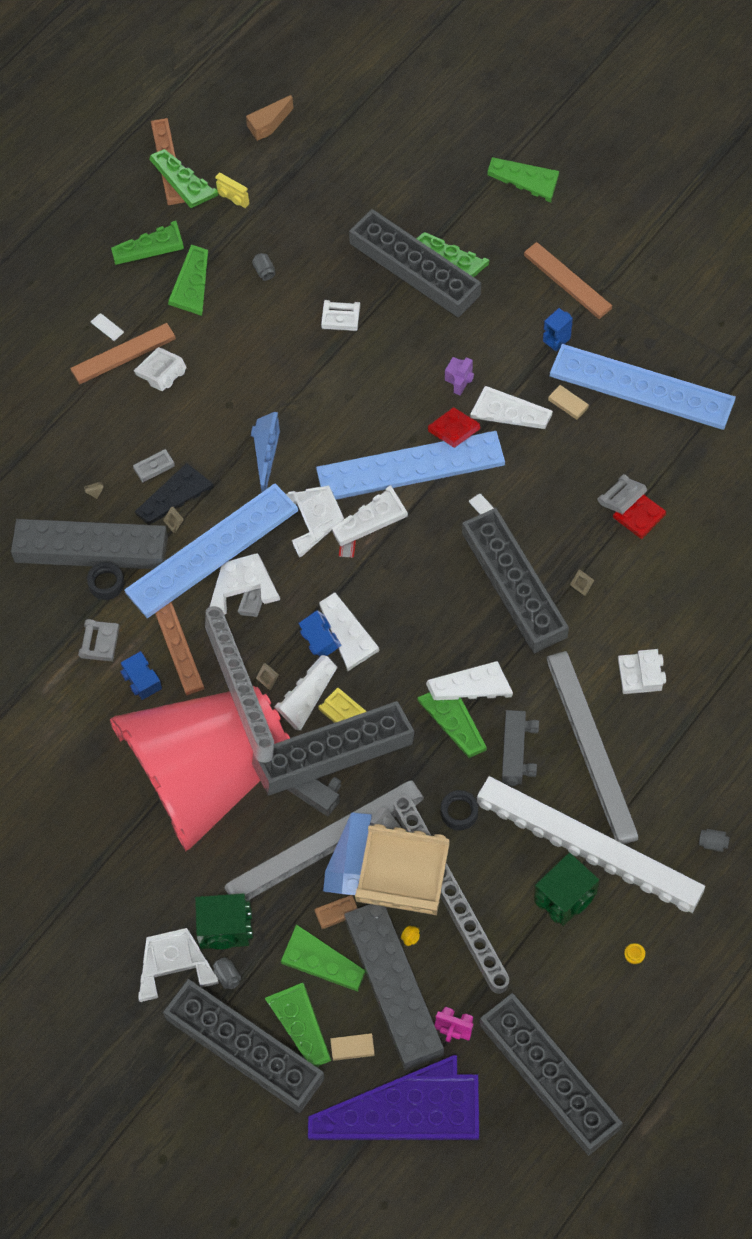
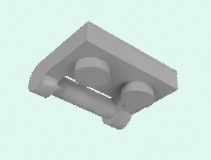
(625, 498)
(105, 641)

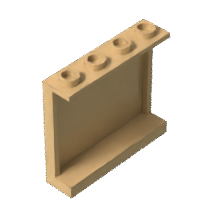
(403, 869)

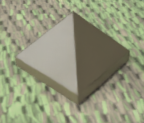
(94, 489)
(173, 519)
(582, 582)
(267, 676)

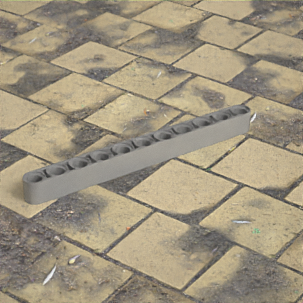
(239, 684)
(592, 748)
(312, 848)
(457, 900)

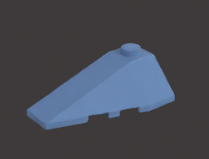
(266, 439)
(346, 862)

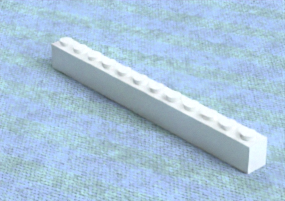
(590, 844)

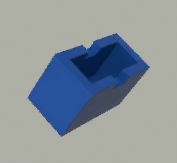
(557, 329)
(316, 630)
(143, 679)

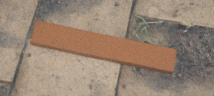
(164, 141)
(568, 280)
(123, 353)
(179, 649)

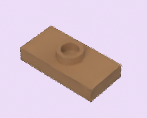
(334, 912)

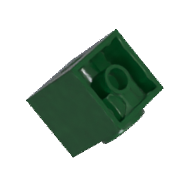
(566, 890)
(223, 921)

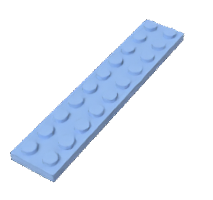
(643, 386)
(411, 465)
(211, 550)

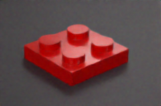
(454, 427)
(641, 516)

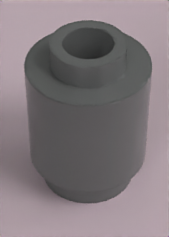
(263, 266)
(714, 840)
(226, 973)

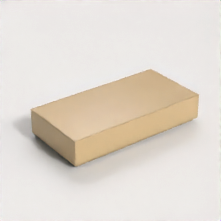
(568, 402)
(352, 1047)

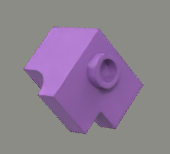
(459, 373)

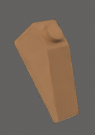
(266, 120)

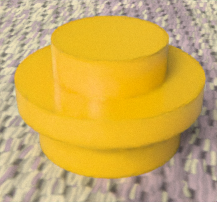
(410, 935)
(634, 953)

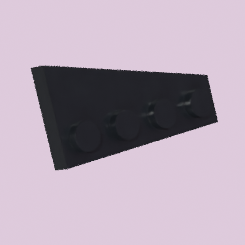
(180, 488)

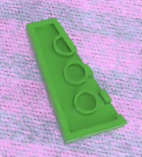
(532, 178)
(182, 179)
(156, 243)
(466, 261)
(190, 285)
(456, 722)
(318, 959)
(299, 1020)

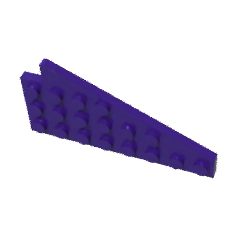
(415, 1107)

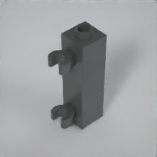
(514, 747)
(318, 795)

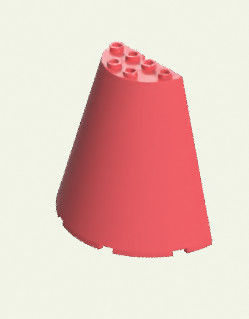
(196, 757)

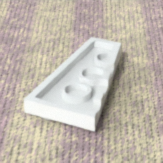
(504, 408)
(377, 514)
(355, 641)
(471, 683)
(303, 698)

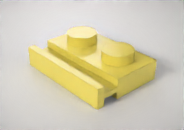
(232, 190)
(340, 706)

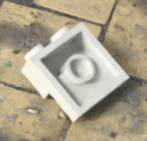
(161, 369)
(641, 672)

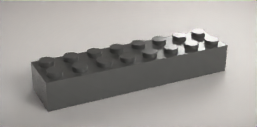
(415, 263)
(89, 543)
(515, 580)
(335, 747)
(394, 985)
(244, 1045)
(550, 1074)

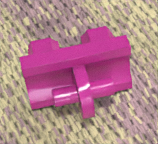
(453, 1026)

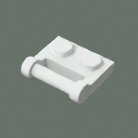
(340, 319)

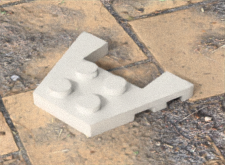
(320, 515)
(243, 576)
(171, 954)

